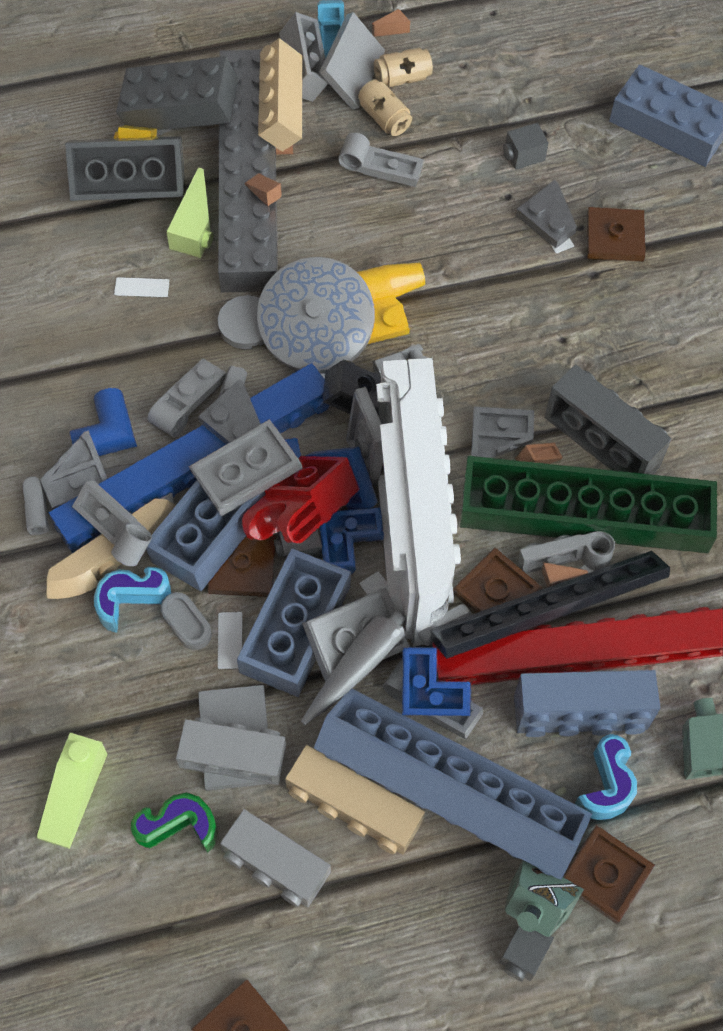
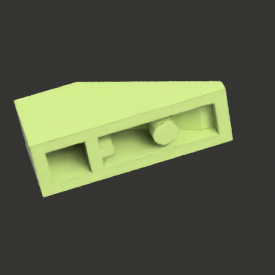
(191, 224)
(71, 789)

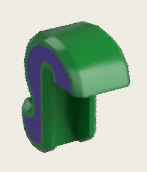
(174, 816)

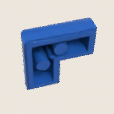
(114, 426)
(366, 495)
(349, 528)
(423, 692)

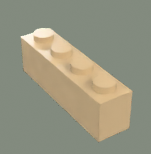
(280, 95)
(355, 800)

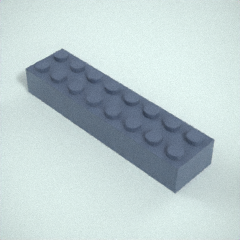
(453, 782)

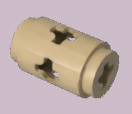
(417, 64)
(385, 107)

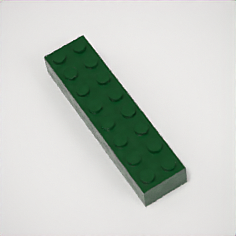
(581, 500)

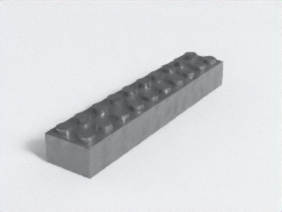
(245, 223)

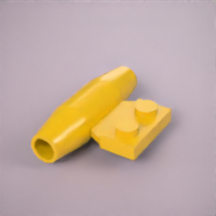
(385, 285)

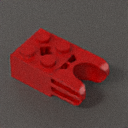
(302, 500)

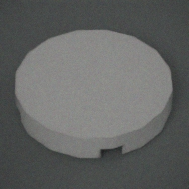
(239, 322)

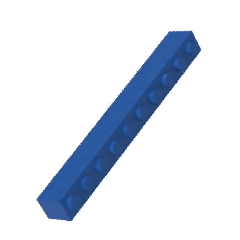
(168, 468)

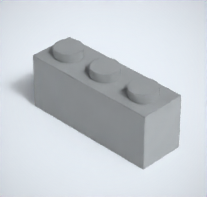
(304, 36)
(231, 750)
(275, 859)

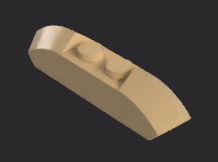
(87, 565)

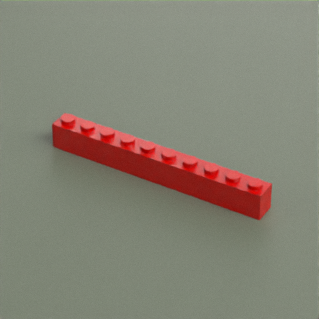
(590, 647)

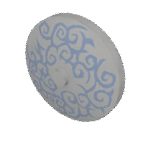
(315, 314)

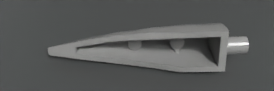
(359, 660)

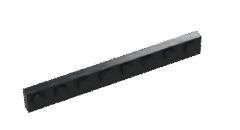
(548, 604)

